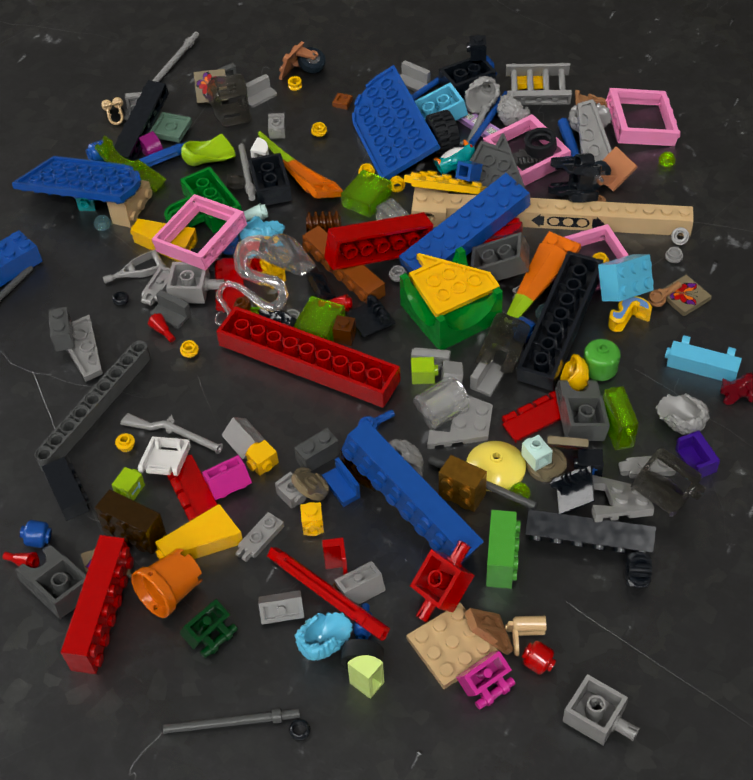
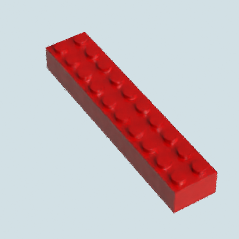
(309, 356)

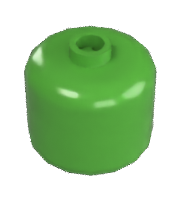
(602, 359)

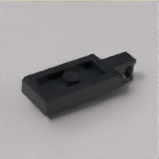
(320, 284)

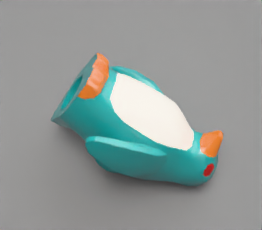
(450, 159)

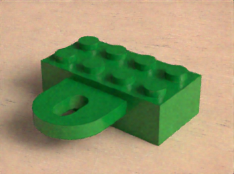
(207, 185)

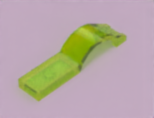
(146, 173)

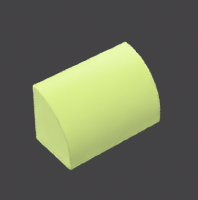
(366, 674)

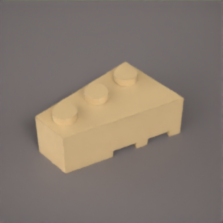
(127, 212)

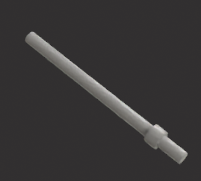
(188, 43)
(249, 187)

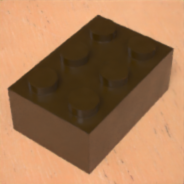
(130, 521)

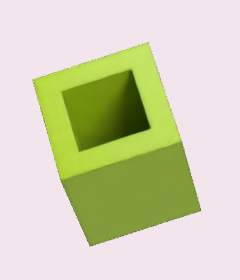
(423, 370)
(128, 483)

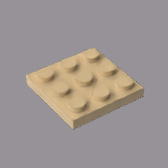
(448, 645)

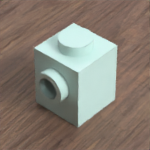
(536, 452)

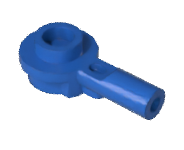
(379, 419)

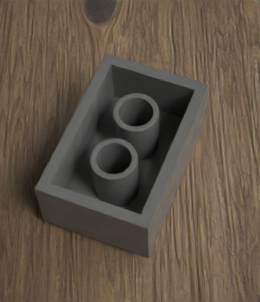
(503, 256)

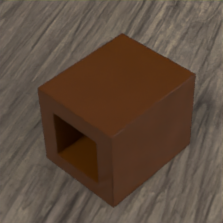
(344, 330)

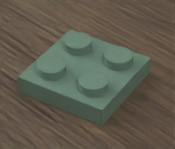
(171, 127)

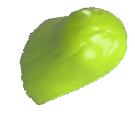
(209, 151)

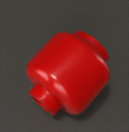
(538, 657)

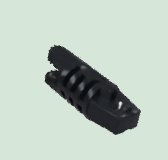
(279, 315)

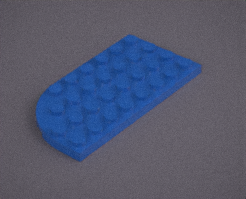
(391, 125)
(81, 179)

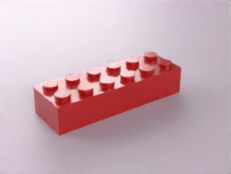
(374, 240)
(97, 605)

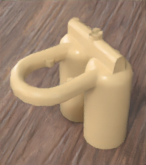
(107, 105)
(525, 627)

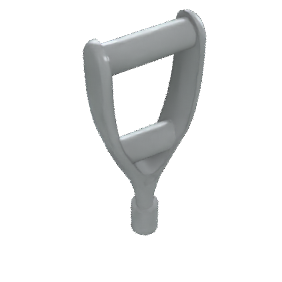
(130, 271)

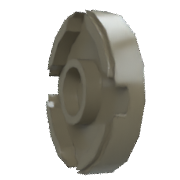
(554, 469)
(310, 485)

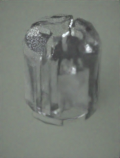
(442, 402)

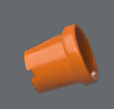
(166, 582)

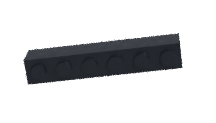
(141, 119)
(586, 530)

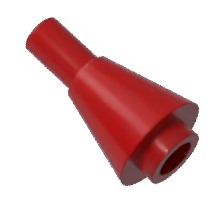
(343, 300)
(159, 324)
(30, 559)

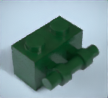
(204, 624)

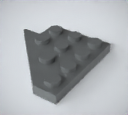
(496, 161)

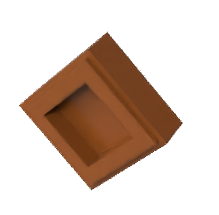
(342, 101)

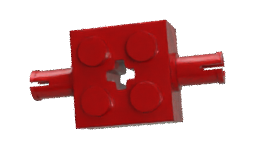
(442, 580)

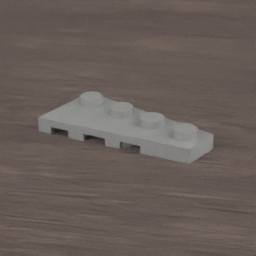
(591, 131)
(85, 349)

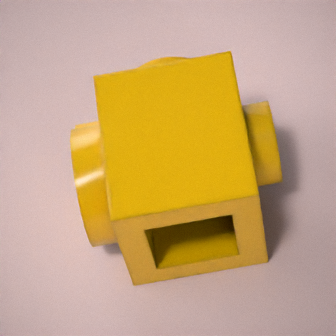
(261, 457)
(312, 519)

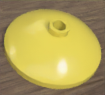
(504, 471)

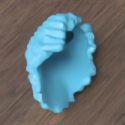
(258, 227)
(323, 635)

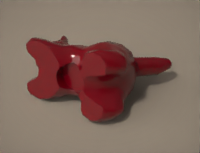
(737, 389)

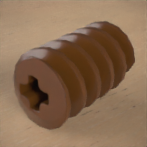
(323, 221)

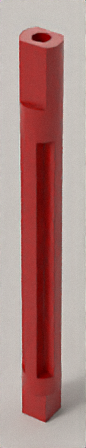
(329, 593)

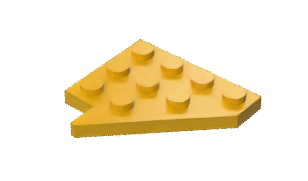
(442, 182)
(449, 284)

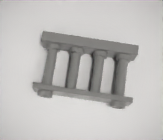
(544, 96)

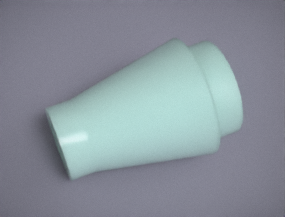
(258, 210)

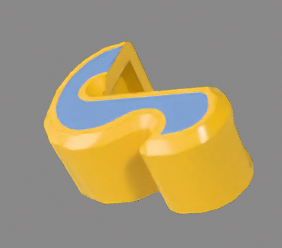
(633, 306)

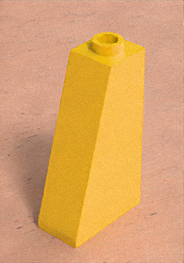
(145, 230)
(202, 536)

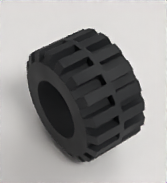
(444, 130)

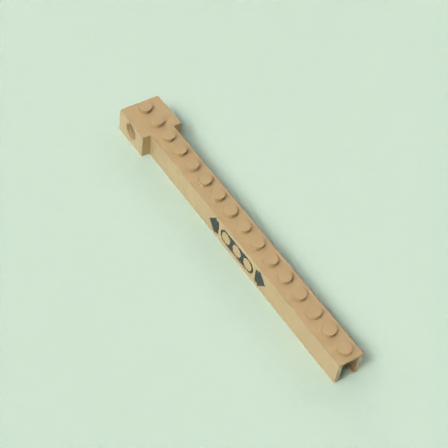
(568, 215)

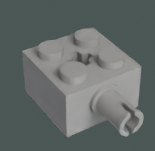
(190, 282)
(608, 714)

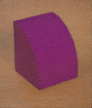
(150, 143)

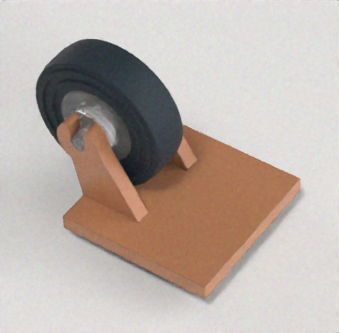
(307, 58)
(615, 170)

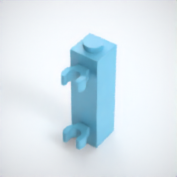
(702, 360)

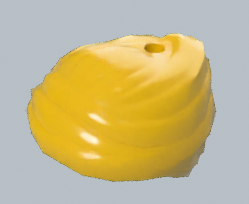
(576, 372)

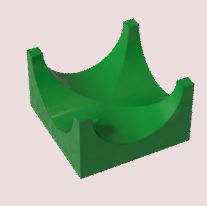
(456, 325)

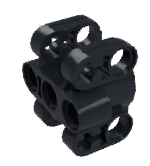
(581, 176)

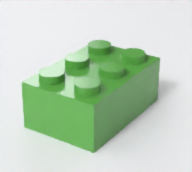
(503, 549)

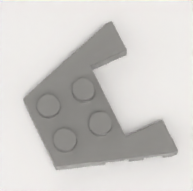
(467, 427)
(621, 500)

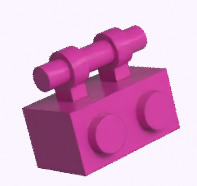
(227, 477)
(482, 675)

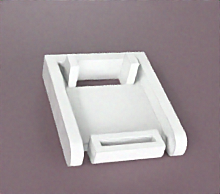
(164, 461)

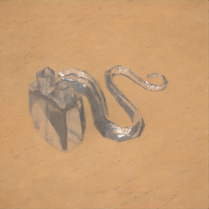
(277, 250)

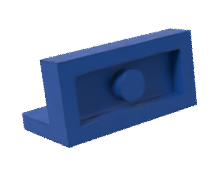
(342, 483)

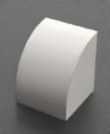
(259, 148)

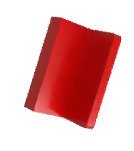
(335, 554)

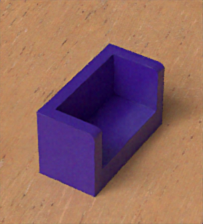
(697, 453)

